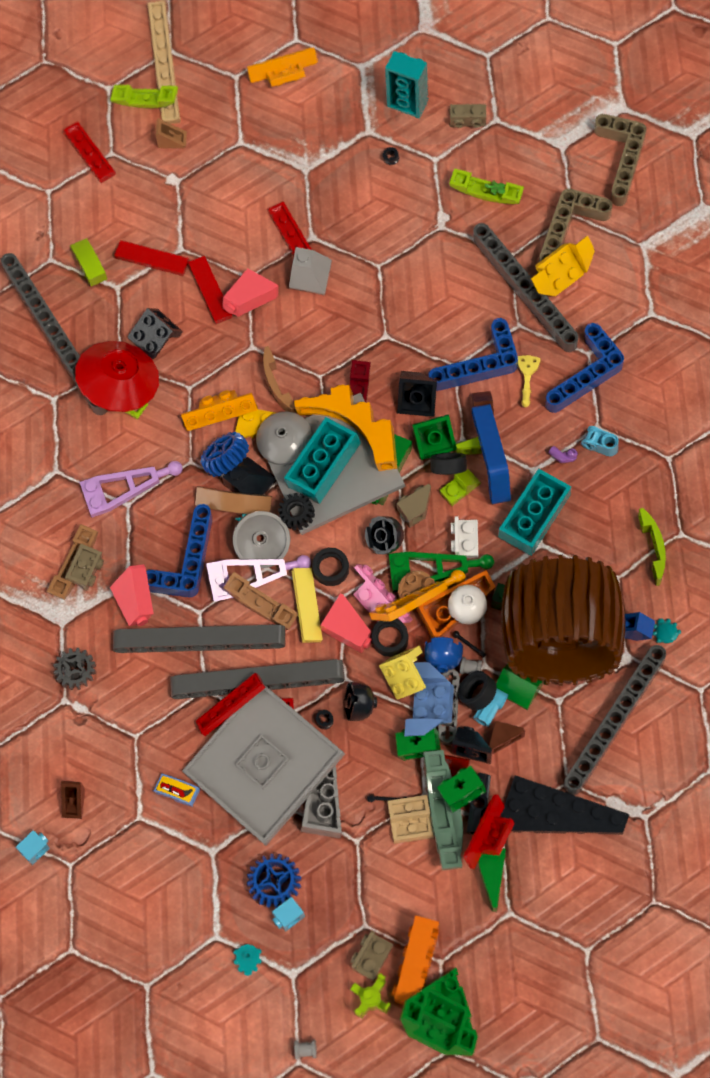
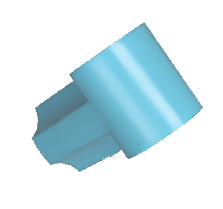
(487, 714)

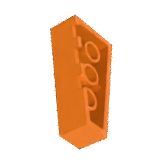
(436, 613)
(417, 959)

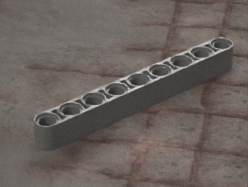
(526, 295)
(199, 638)
(273, 677)
(619, 711)

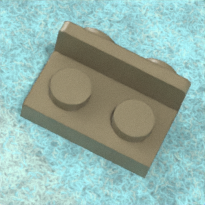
(467, 115)
(85, 566)
(371, 956)

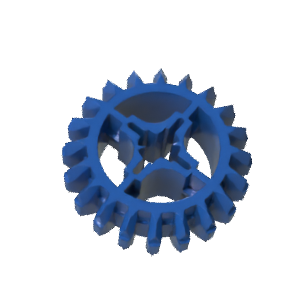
(224, 454)
(280, 877)

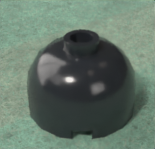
(384, 535)
(359, 701)

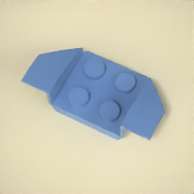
(432, 704)

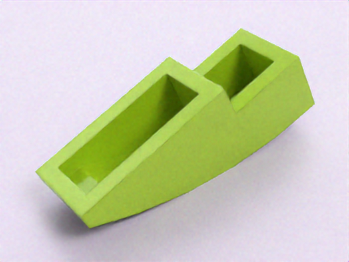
(89, 262)

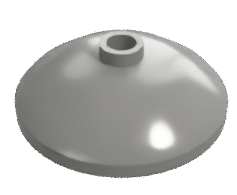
(287, 447)
(275, 537)

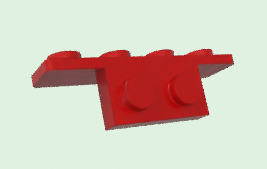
(490, 833)

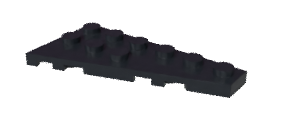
(549, 810)

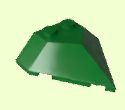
(441, 1017)

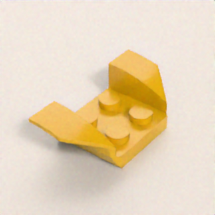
(563, 267)

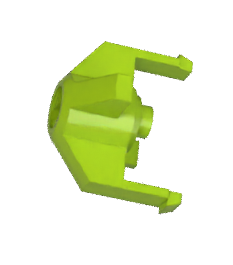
(371, 997)

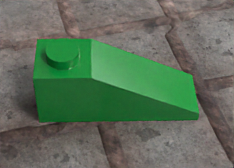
(491, 873)

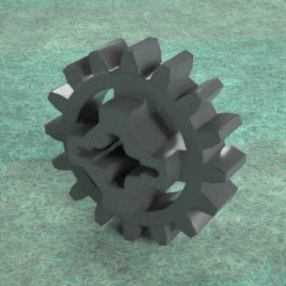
(78, 661)

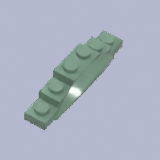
(445, 824)

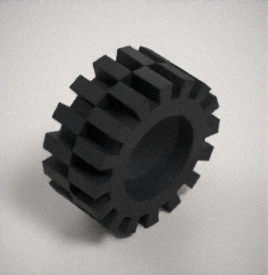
(304, 518)

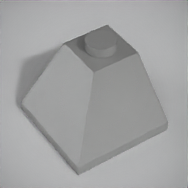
(309, 271)

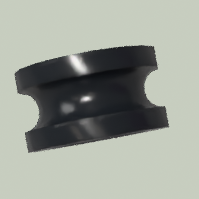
(389, 151)
(323, 713)

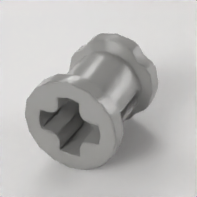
(470, 666)
(305, 1049)

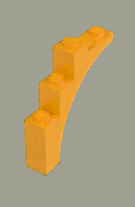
(359, 416)

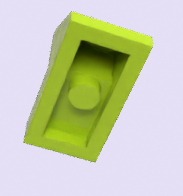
(459, 487)

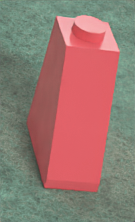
(249, 293)
(133, 595)
(346, 625)

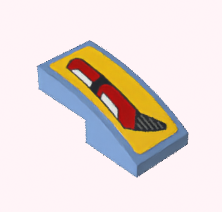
(177, 790)

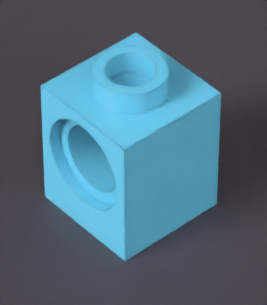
(33, 847)
(287, 914)

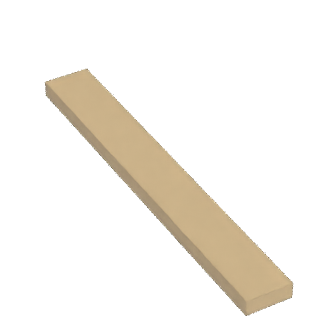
(163, 56)

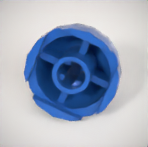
(443, 653)

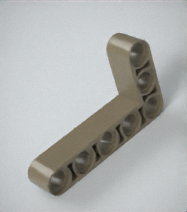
(630, 156)
(570, 208)

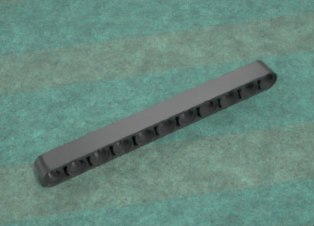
(41, 312)

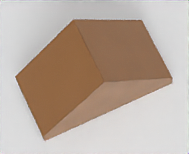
(169, 135)

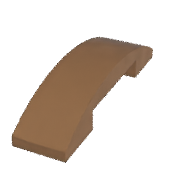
(284, 400)
(232, 501)
(59, 586)
(259, 602)

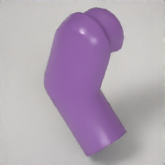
(563, 457)

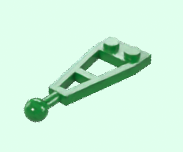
(400, 564)

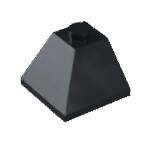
(416, 394)
(248, 478)
(470, 745)

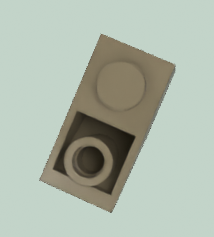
(415, 506)

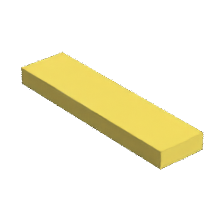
(307, 605)

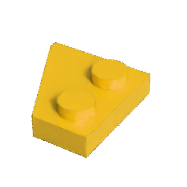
(249, 423)

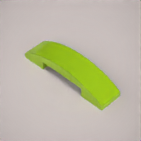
(144, 98)
(475, 187)
(649, 525)

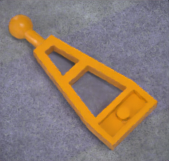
(405, 604)

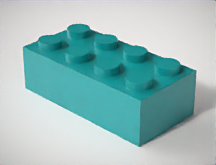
(406, 84)
(322, 460)
(534, 512)

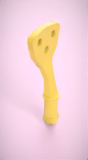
(527, 372)

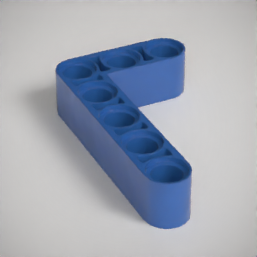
(480, 364)
(589, 373)
(493, 454)
(190, 559)

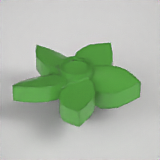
(495, 187)

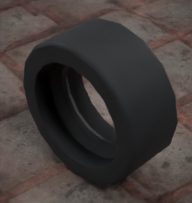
(448, 463)
(326, 553)
(387, 651)
(486, 694)

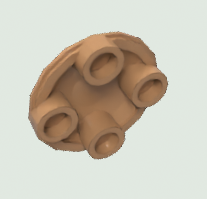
(414, 581)

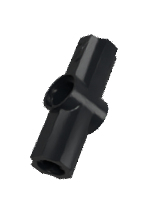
(476, 814)

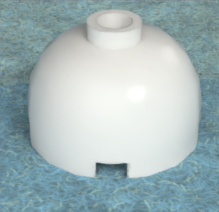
(467, 604)

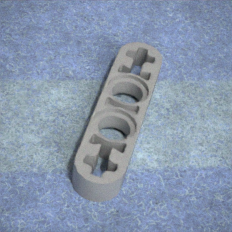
(442, 729)

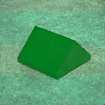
(434, 437)
(519, 690)

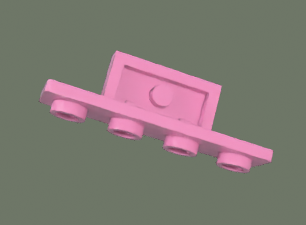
(374, 592)

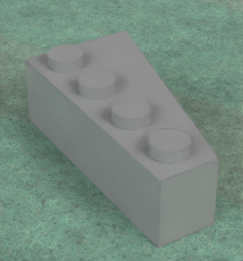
(322, 809)

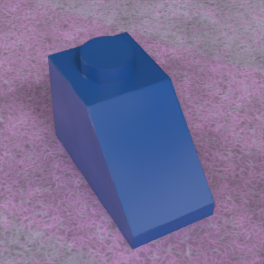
(638, 626)

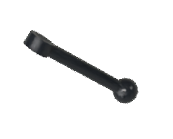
(456, 634)
(371, 798)

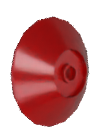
(112, 387)

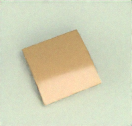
(410, 819)

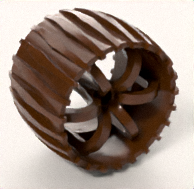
(563, 620)

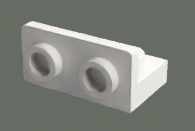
(465, 537)

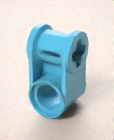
(597, 439)

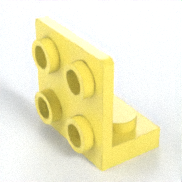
(403, 674)

